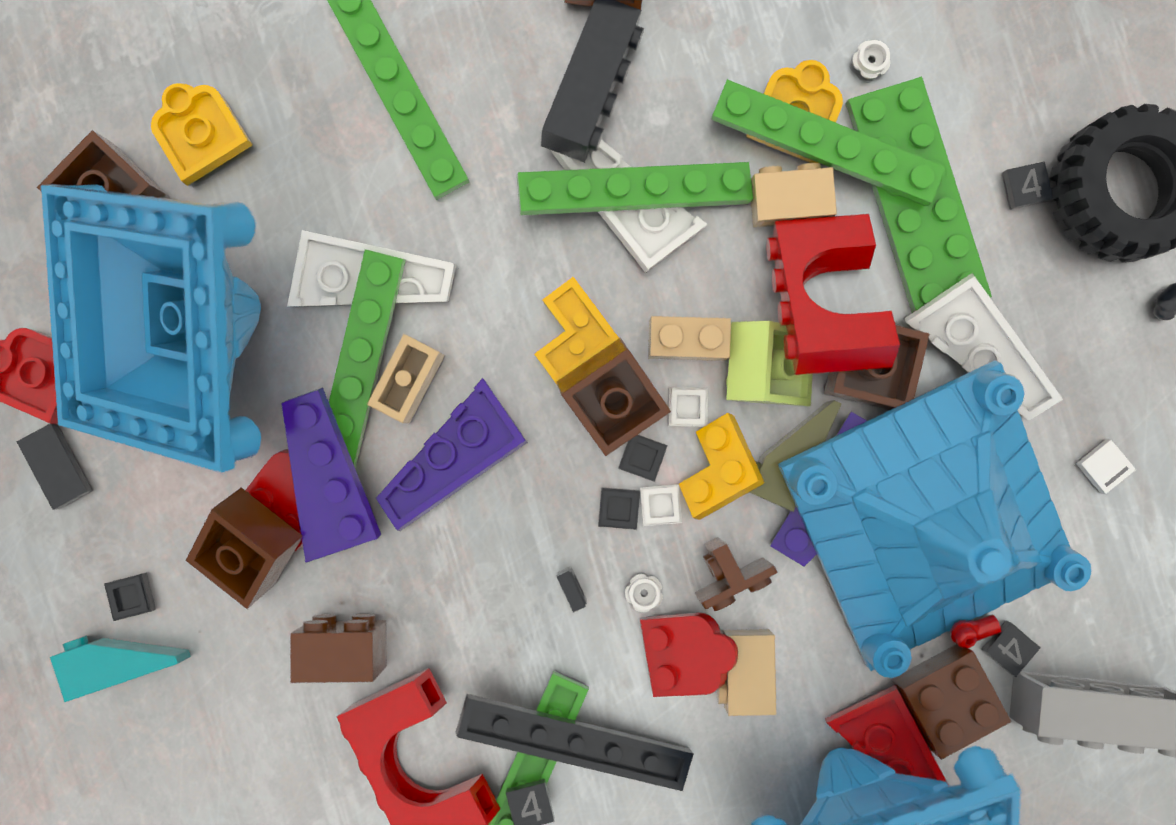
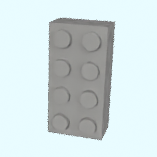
(1095, 712)

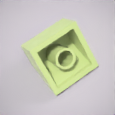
(759, 367)

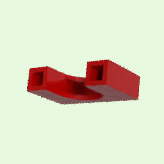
(817, 337)
(373, 733)

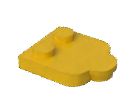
(805, 88)
(197, 130)

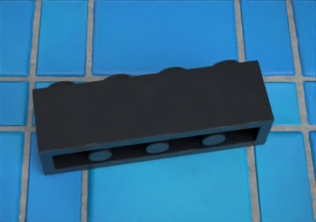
(591, 78)

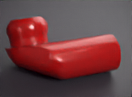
(968, 632)

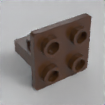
(729, 577)

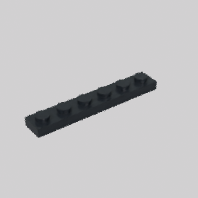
(573, 742)

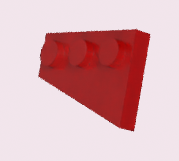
(888, 733)

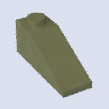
(803, 437)

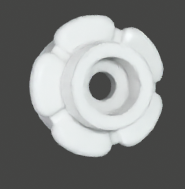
(874, 49)
(644, 603)

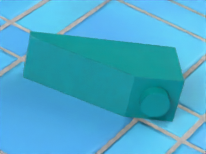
(99, 664)

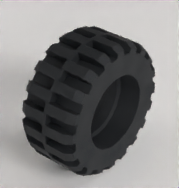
(1083, 189)

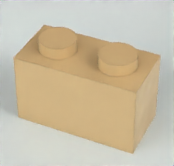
(792, 194)
(689, 338)
(405, 379)
(752, 682)

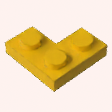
(584, 330)
(730, 470)

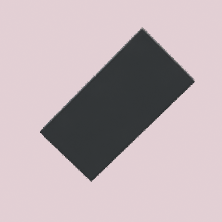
(54, 466)

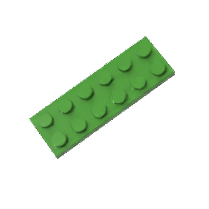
(928, 242)

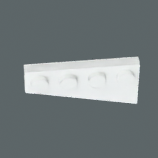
(646, 233)
(330, 267)
(975, 333)

